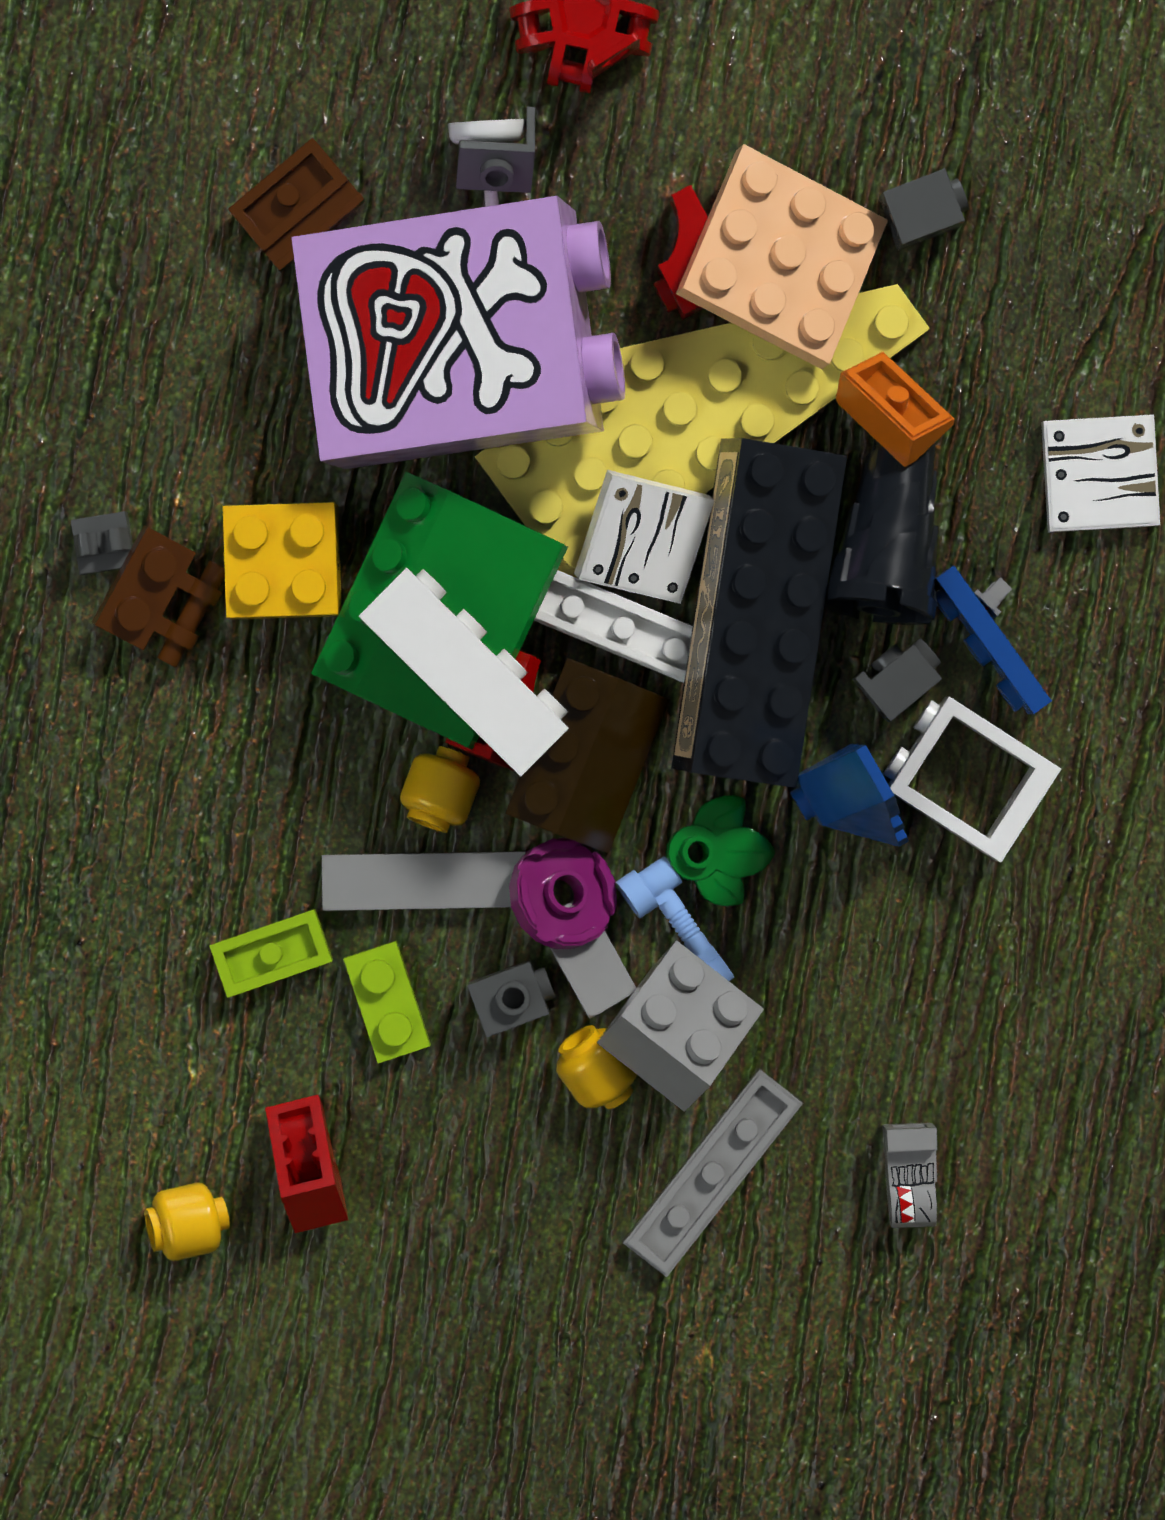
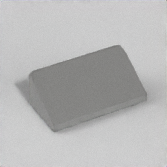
(595, 974)

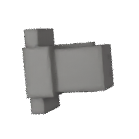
(993, 596)

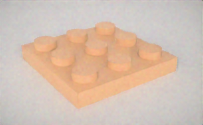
(782, 256)

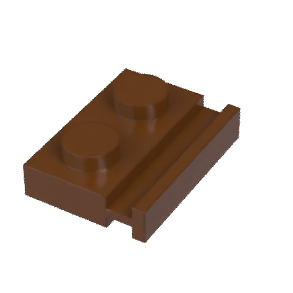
(294, 200)

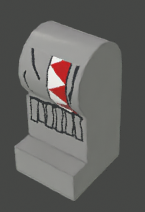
(911, 1174)

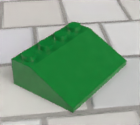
(483, 564)

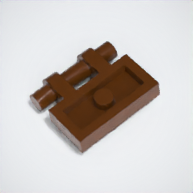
(145, 588)

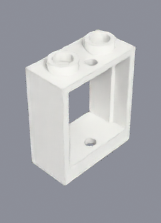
(1020, 804)

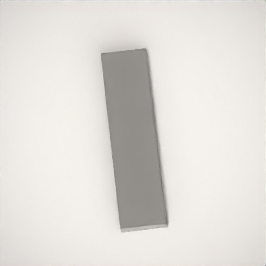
(417, 880)
(712, 1172)

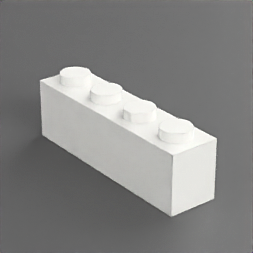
(464, 671)

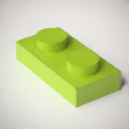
(271, 953)
(387, 1001)

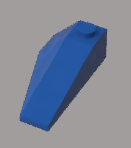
(850, 796)

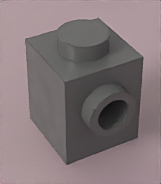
(511, 997)

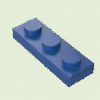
(989, 643)

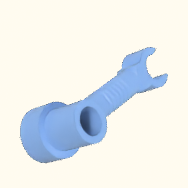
(655, 889)

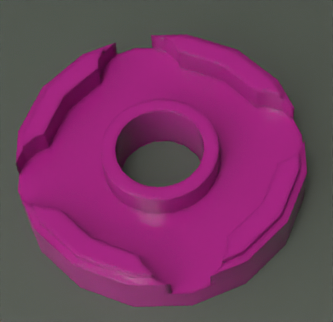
(534, 897)

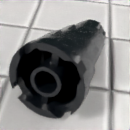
(889, 543)

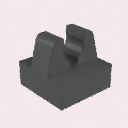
(101, 542)

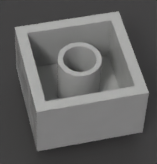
(680, 1026)

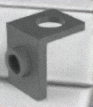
(497, 164)

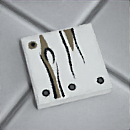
(1100, 473)
(643, 536)

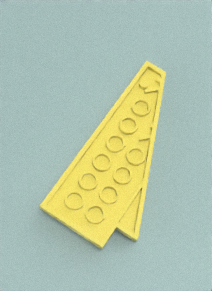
(680, 405)

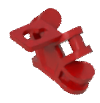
(583, 26)

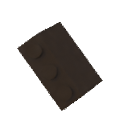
(593, 768)

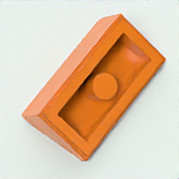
(892, 408)

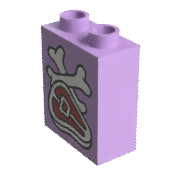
(455, 332)

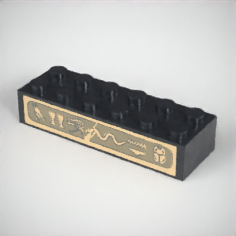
(759, 612)

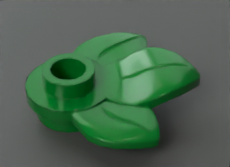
(727, 850)

